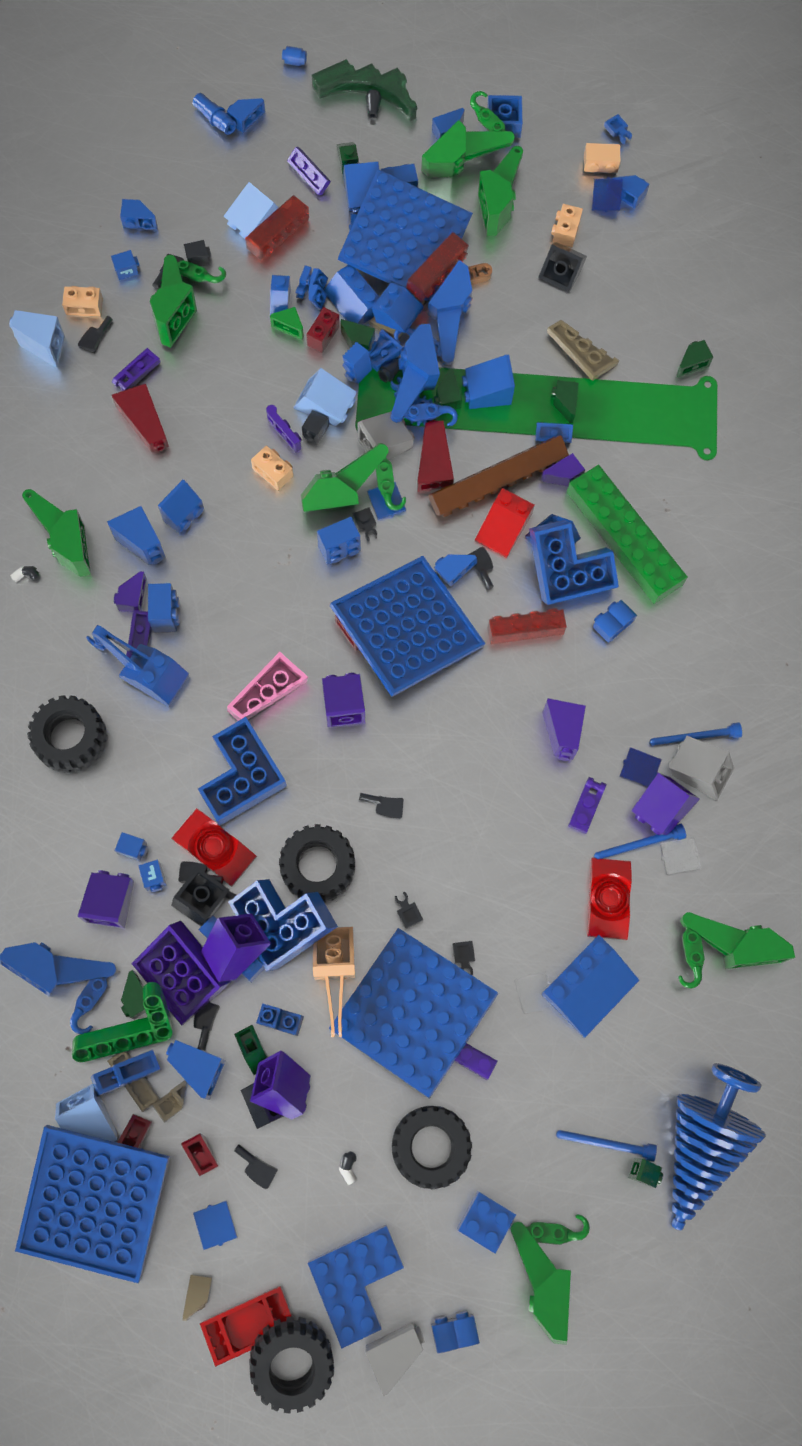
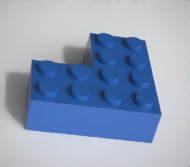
(562, 572)
(251, 775)
(287, 929)
(343, 1279)

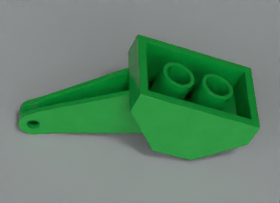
(496, 192)
(65, 531)

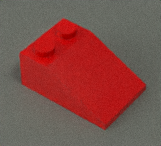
(505, 522)

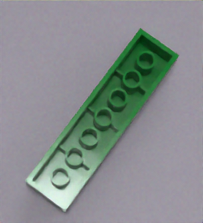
(626, 534)

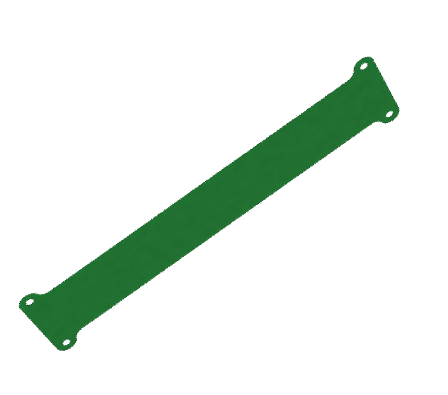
(603, 409)

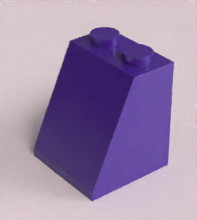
(343, 699)
(564, 727)
(664, 804)
(106, 899)
(234, 945)
(281, 1086)

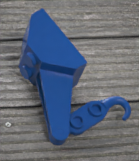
(447, 307)
(419, 374)
(146, 669)
(46, 971)

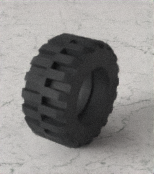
(53, 714)
(317, 837)
(460, 1147)
(299, 1392)

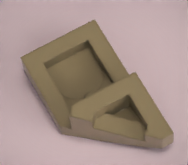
(171, 1102)
(197, 1295)

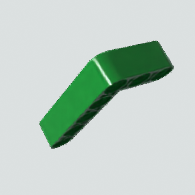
(128, 1035)

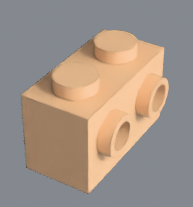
(601, 158)
(567, 225)
(82, 301)
(272, 467)

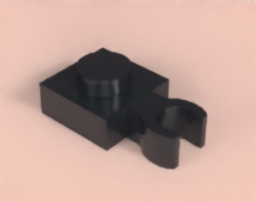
(365, 521)
(408, 913)
(464, 954)

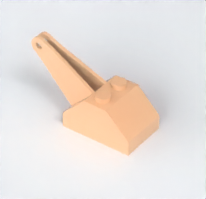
(332, 960)

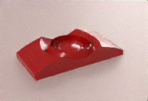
(214, 847)
(609, 899)
(236, 1329)

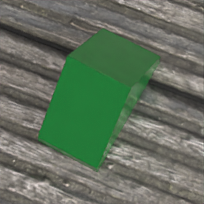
(288, 322)

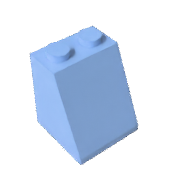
(249, 210)
(39, 334)
(326, 396)
(86, 1115)

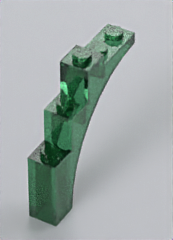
(343, 78)

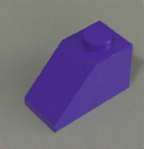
(563, 471)
(131, 593)

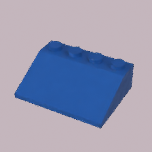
(590, 986)

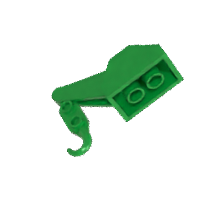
(457, 145)
(175, 301)
(341, 488)
(740, 947)
(549, 1284)

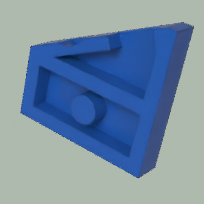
(384, 350)

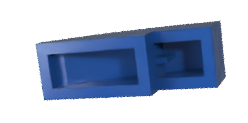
(125, 1073)

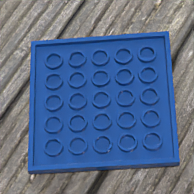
(399, 229)
(407, 625)
(414, 1012)
(92, 1203)

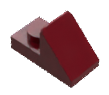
(135, 1131)
(200, 1154)

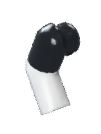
(25, 571)
(346, 1166)

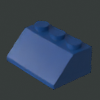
(351, 295)

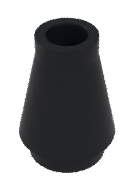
(373, 102)
(389, 371)

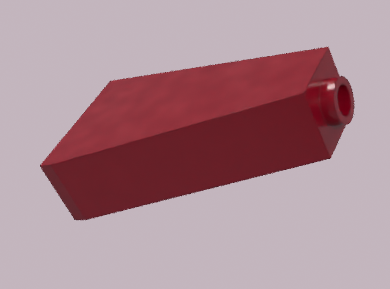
(140, 413)
(435, 460)

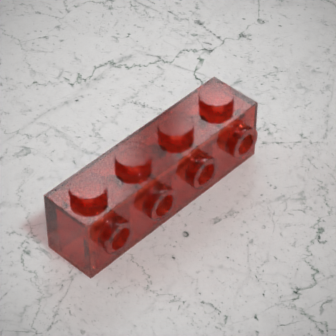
(277, 227)
(437, 266)
(526, 626)

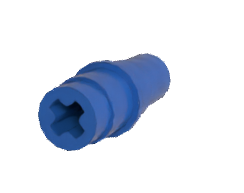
(215, 114)

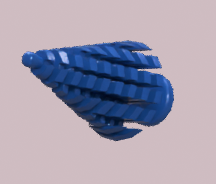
(710, 1143)

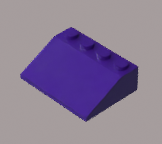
(181, 971)

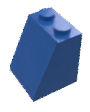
(357, 182)
(489, 383)
(137, 535)
(196, 1067)

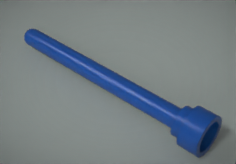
(733, 730)
(677, 833)
(646, 1151)

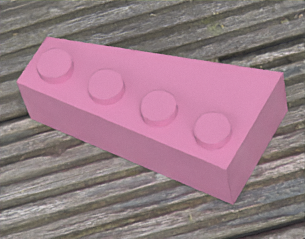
(269, 686)

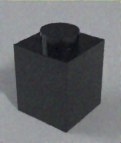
(197, 253)
(315, 426)

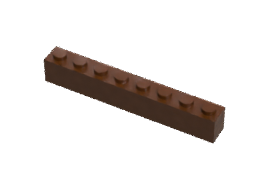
(498, 475)

